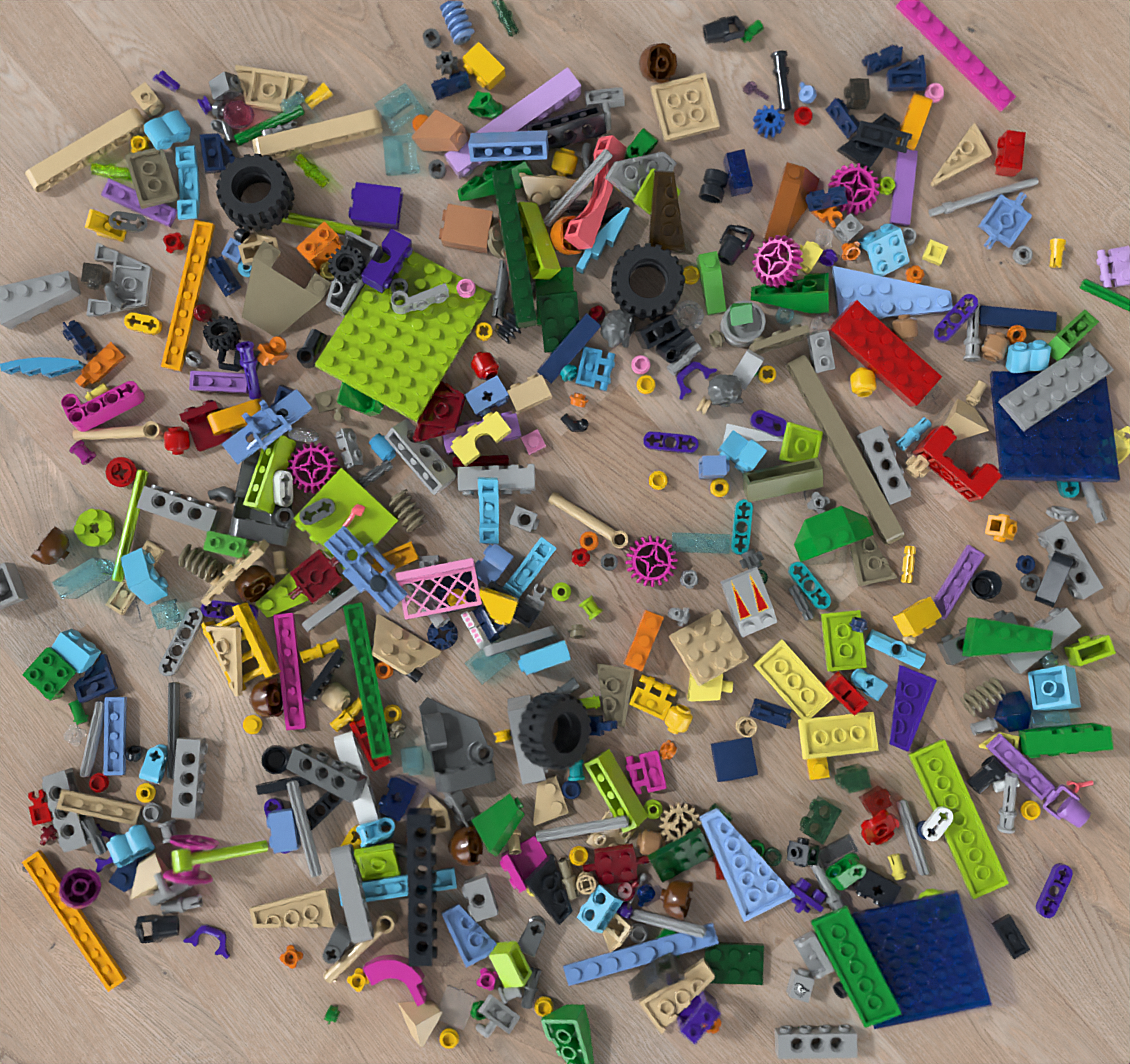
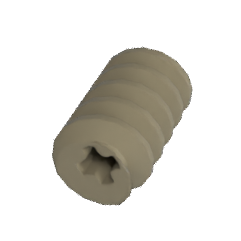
(407, 511)
(198, 565)
(983, 695)

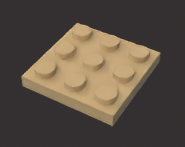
(684, 107)
(708, 647)

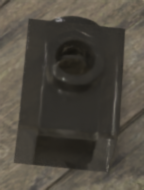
(857, 94)
(95, 276)

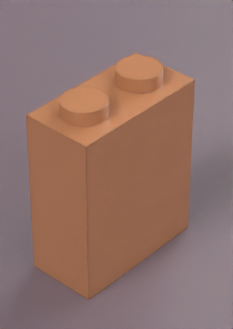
(466, 228)

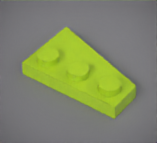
(277, 598)

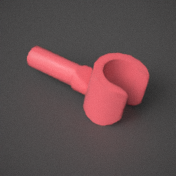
(356, 510)
(1079, 785)

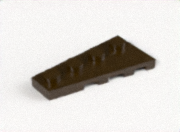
(665, 214)

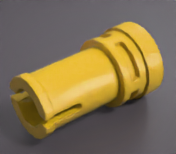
(318, 96)
(1057, 247)

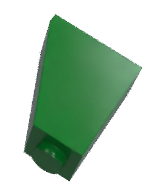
(499, 823)

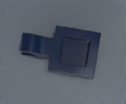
(598, 726)

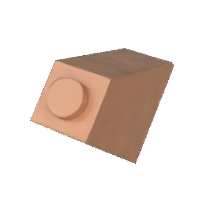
(440, 134)

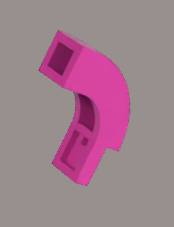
(398, 968)

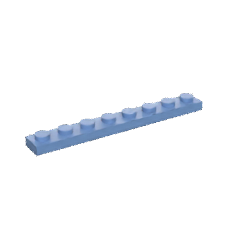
(637, 955)

